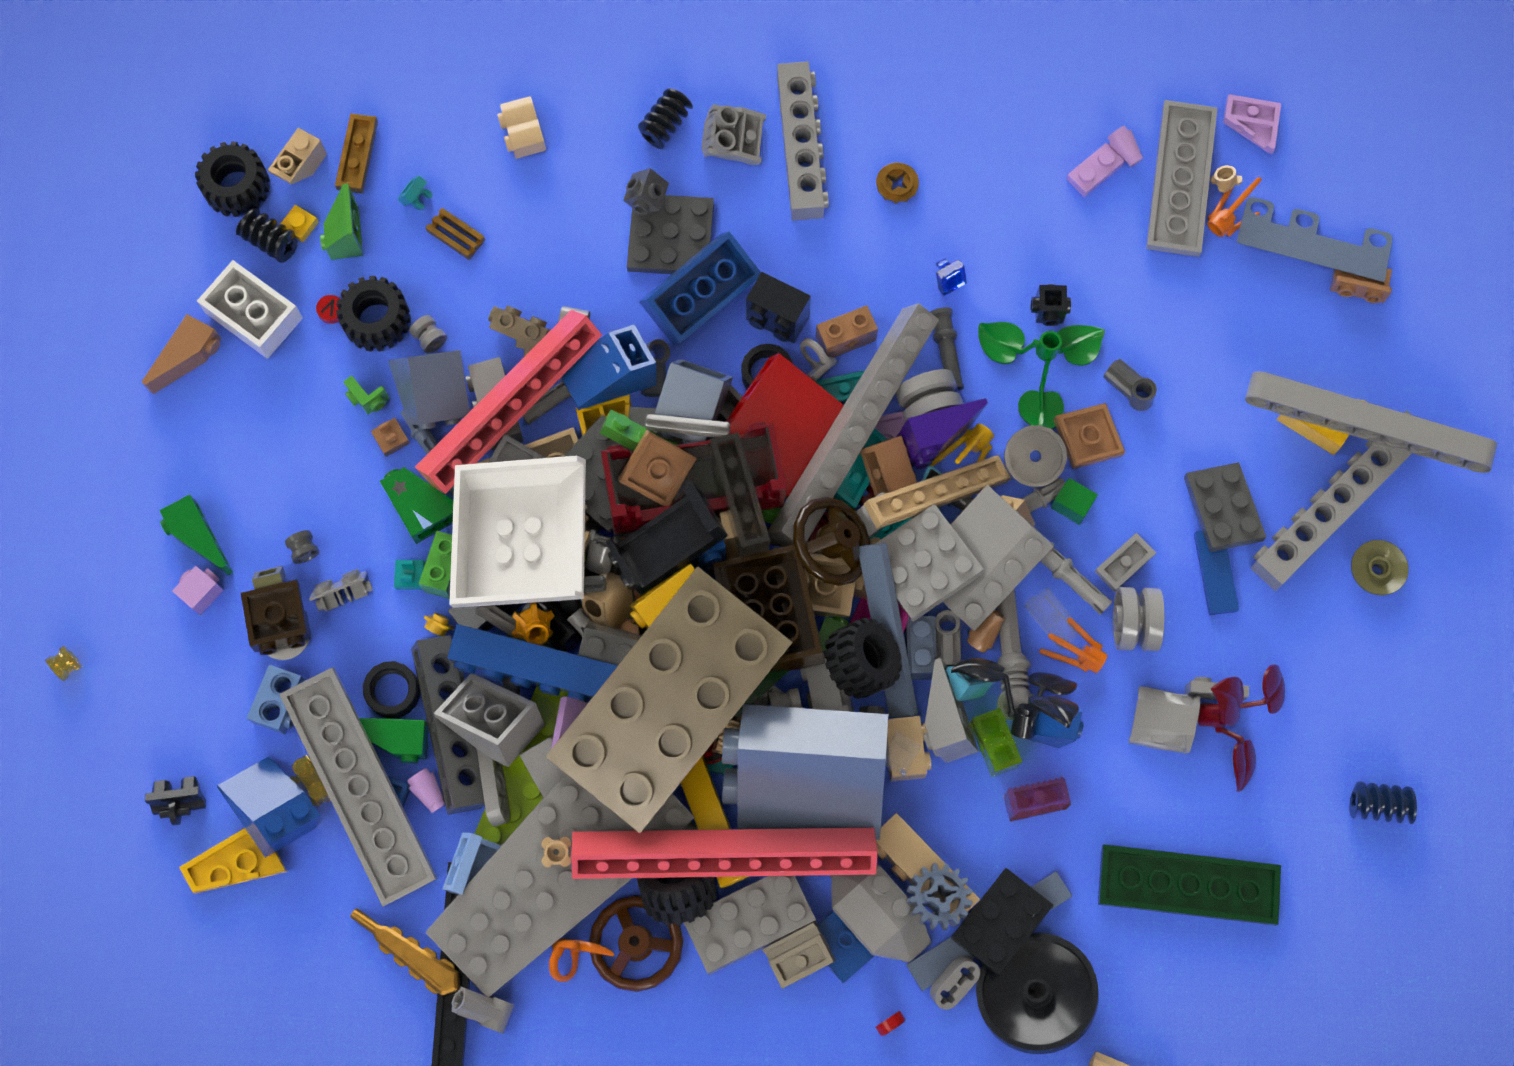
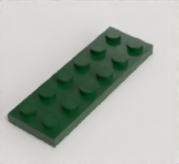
(1189, 885)

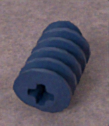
(1383, 800)

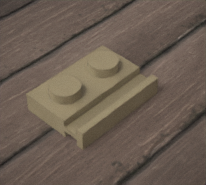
(799, 955)

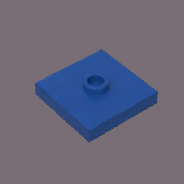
(845, 946)

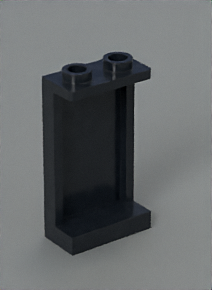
(667, 541)

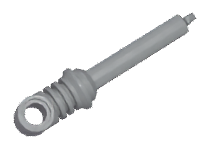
(1011, 657)

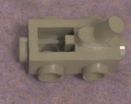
(524, 331)

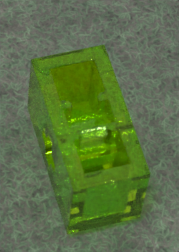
(995, 742)

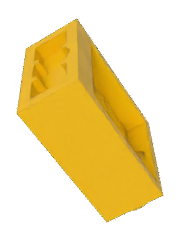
(654, 601)

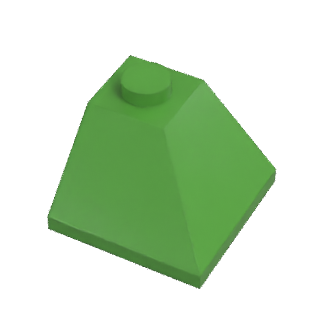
(342, 227)

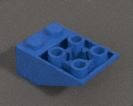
(611, 369)

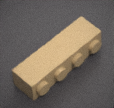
(909, 854)

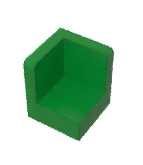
(1074, 501)

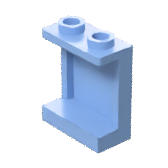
(468, 860)

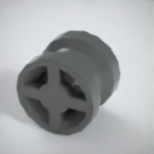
(301, 547)

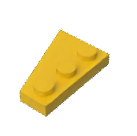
(230, 863)

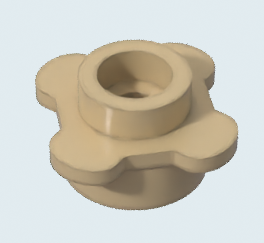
(1226, 178)
(550, 845)

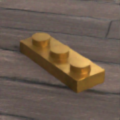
(356, 152)

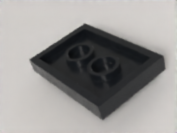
(1002, 922)

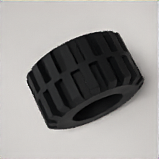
(224, 161)
(364, 295)
(863, 658)
(677, 898)

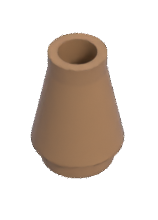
(986, 634)

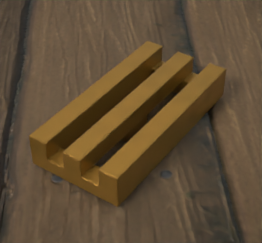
(438, 221)

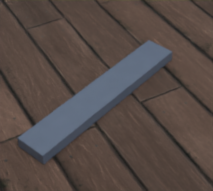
(885, 609)
(933, 963)

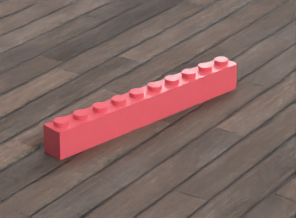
(723, 853)

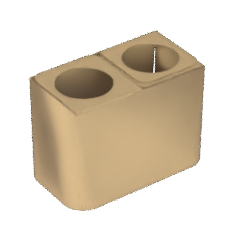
(610, 606)

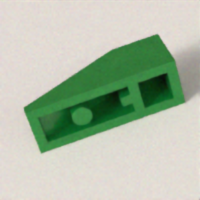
(189, 526)
(399, 737)

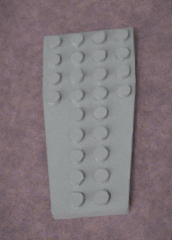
(520, 905)

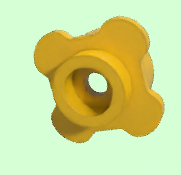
(438, 624)

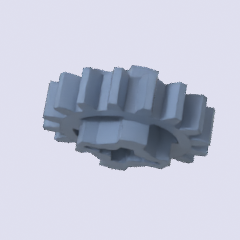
(952, 894)

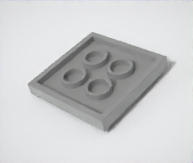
(928, 562)

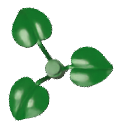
(1078, 343)

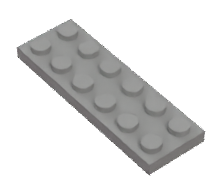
(1181, 178)

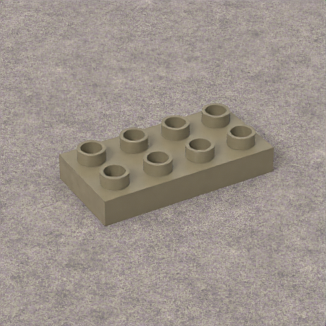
(668, 699)

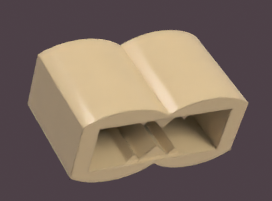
(522, 127)

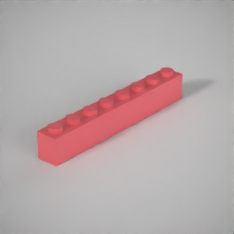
(509, 399)

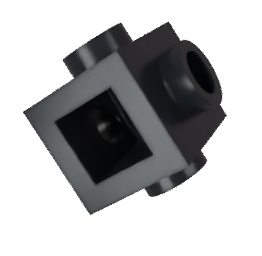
(1050, 304)

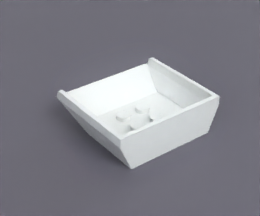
(518, 532)

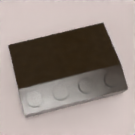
(778, 592)

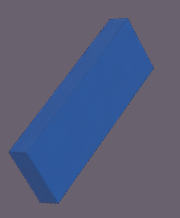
(1216, 578)

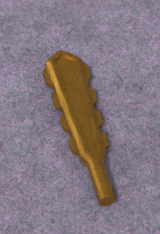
(422, 962)

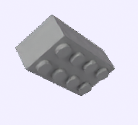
(749, 921)

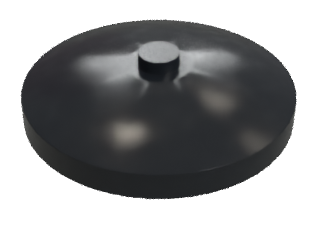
(1041, 997)

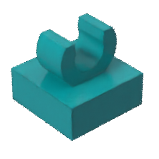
(412, 192)
(408, 574)

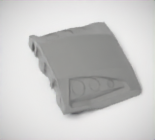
(733, 134)
(1165, 720)

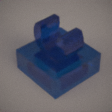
(950, 276)

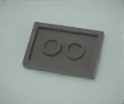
(1224, 507)

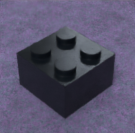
(777, 308)

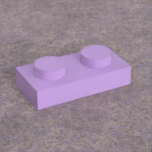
(1095, 170)

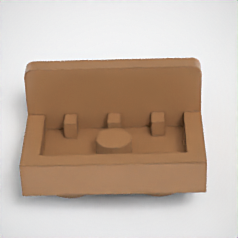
(1358, 286)

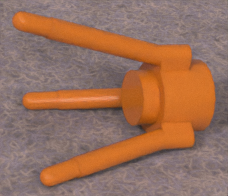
(1222, 221)
(1089, 658)

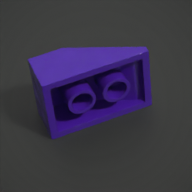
(935, 431)

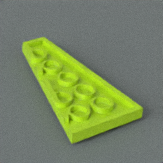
(520, 786)

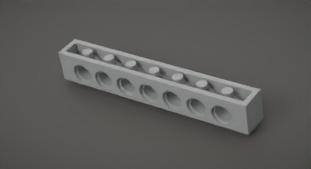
(1275, 570)

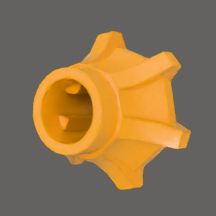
(533, 625)

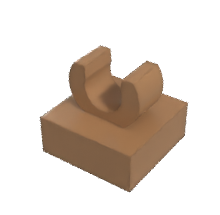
(390, 437)

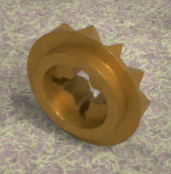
(894, 172)

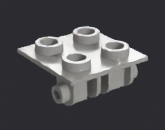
(326, 589)

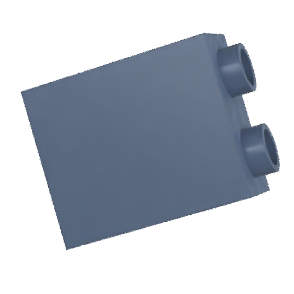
(806, 768)

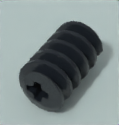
(663, 115)
(267, 235)

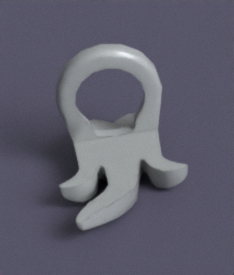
(821, 367)

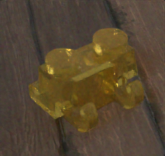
(308, 775)

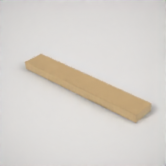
(936, 490)

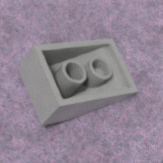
(491, 718)
(947, 720)

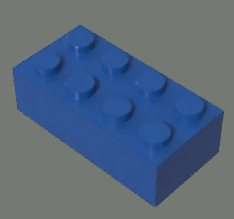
(700, 288)

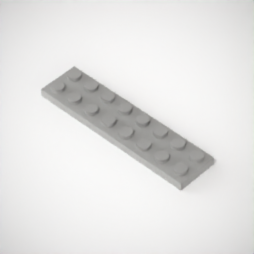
(358, 786)

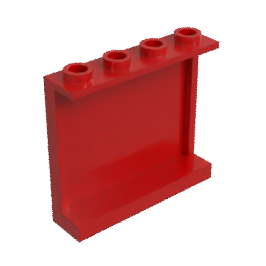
(795, 406)

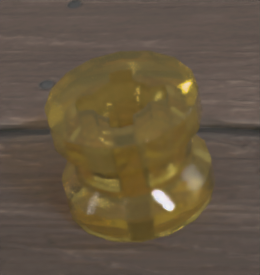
(63, 663)

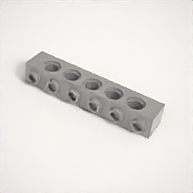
(792, 78)

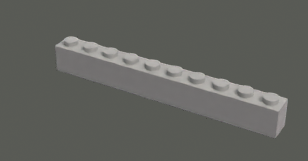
(856, 420)

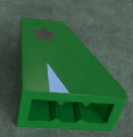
(418, 503)

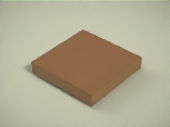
(1089, 436)
(657, 469)

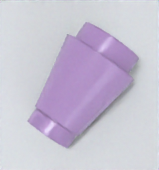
(1125, 145)
(427, 790)

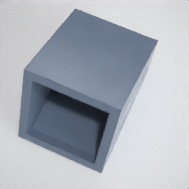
(431, 388)
(692, 393)

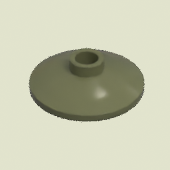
(1386, 557)

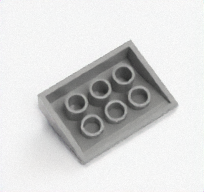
(1005, 549)

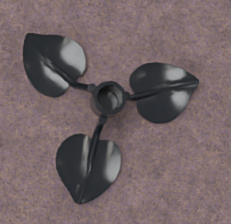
(1026, 714)

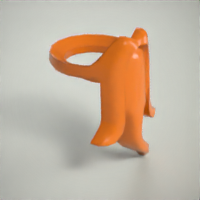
(574, 946)

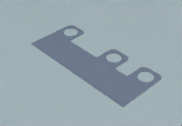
(1306, 245)

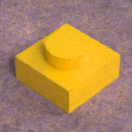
(300, 222)

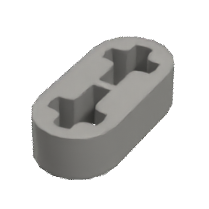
(955, 982)

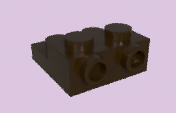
(275, 617)

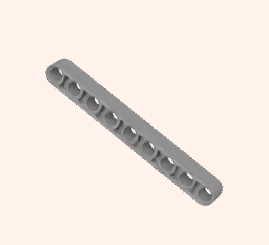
(1371, 422)

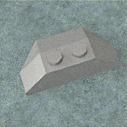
(879, 915)

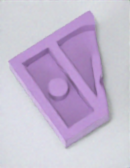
(1253, 119)

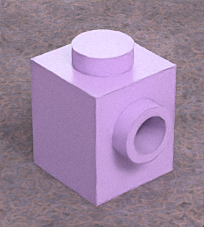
(198, 589)

